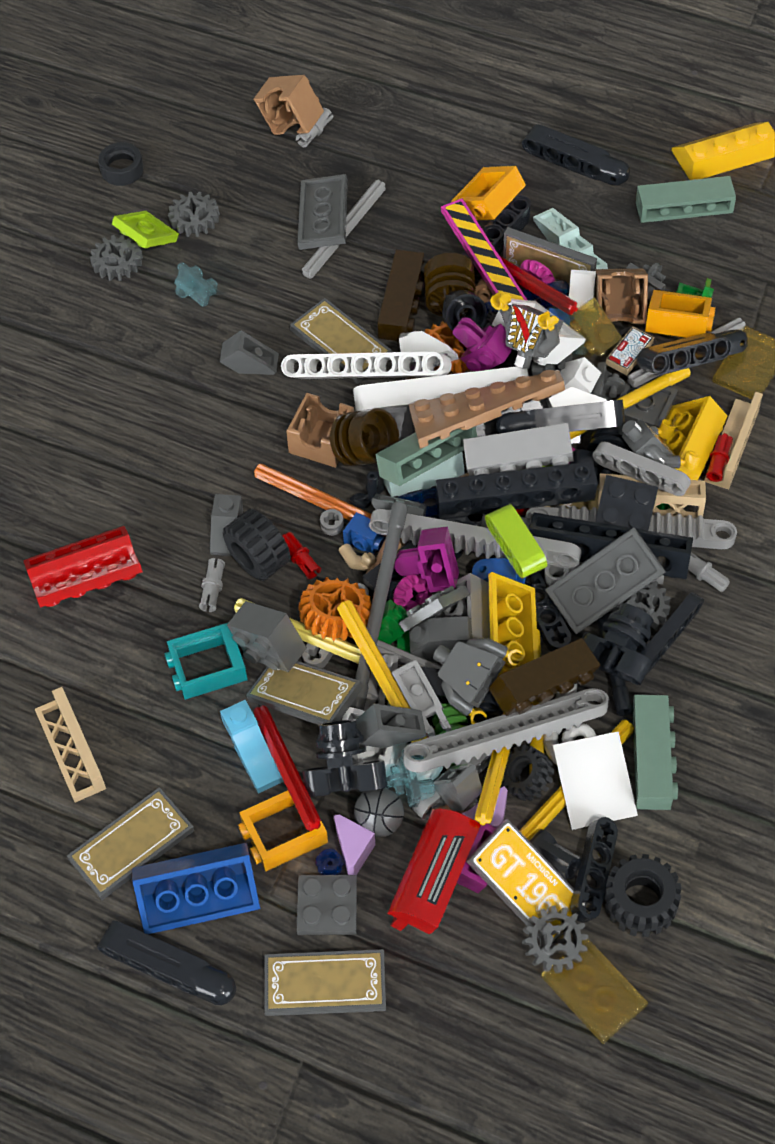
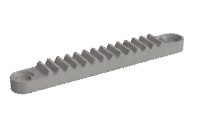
(700, 529)
(474, 538)
(505, 731)

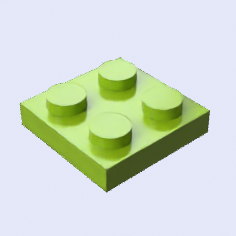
(145, 229)

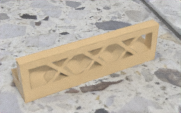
(739, 428)
(694, 496)
(78, 739)

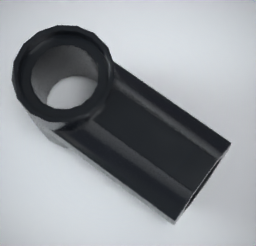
(560, 858)

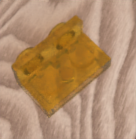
(595, 327)

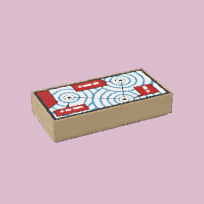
(625, 354)

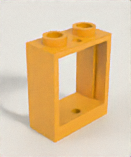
(491, 191)
(679, 314)
(283, 852)

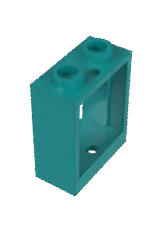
(199, 642)

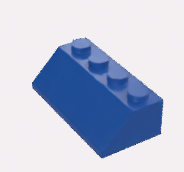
(195, 888)

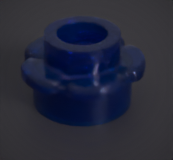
(326, 856)

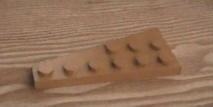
(479, 405)

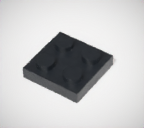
(626, 503)

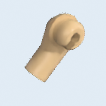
(355, 561)

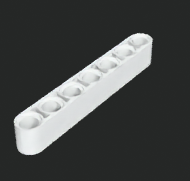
(376, 367)
(408, 391)

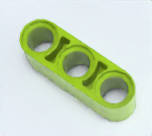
(516, 541)

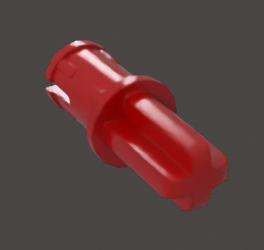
(719, 458)
(301, 556)

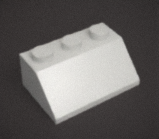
(569, 338)

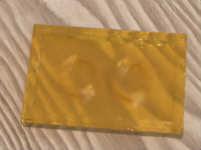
(750, 369)
(596, 993)

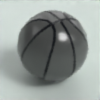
(379, 811)

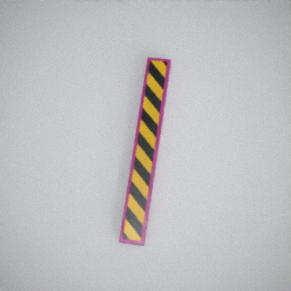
(480, 250)

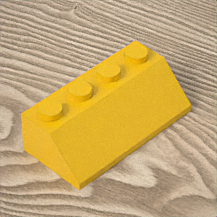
(726, 150)
(696, 430)
(513, 618)

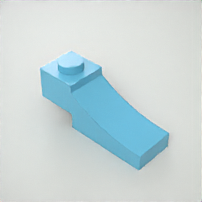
(251, 746)

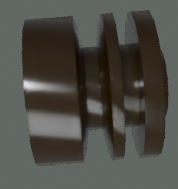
(444, 275)
(361, 435)

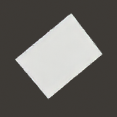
(595, 779)

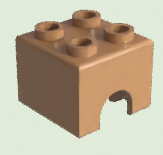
(288, 102)
(622, 294)
(310, 430)

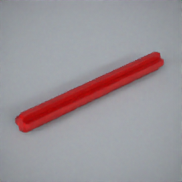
(541, 289)
(287, 769)

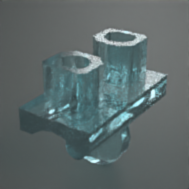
(191, 283)
(415, 789)

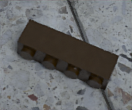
(401, 295)
(544, 677)

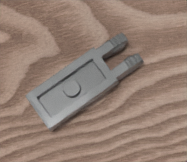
(420, 694)

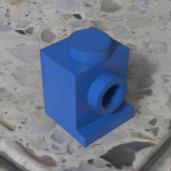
(361, 536)

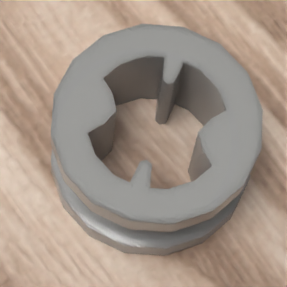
(331, 529)

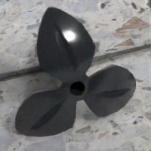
(374, 485)

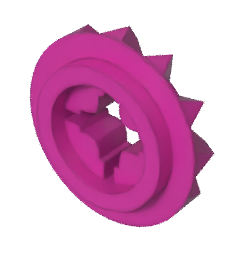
(538, 270)
(404, 590)

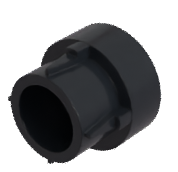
(463, 299)

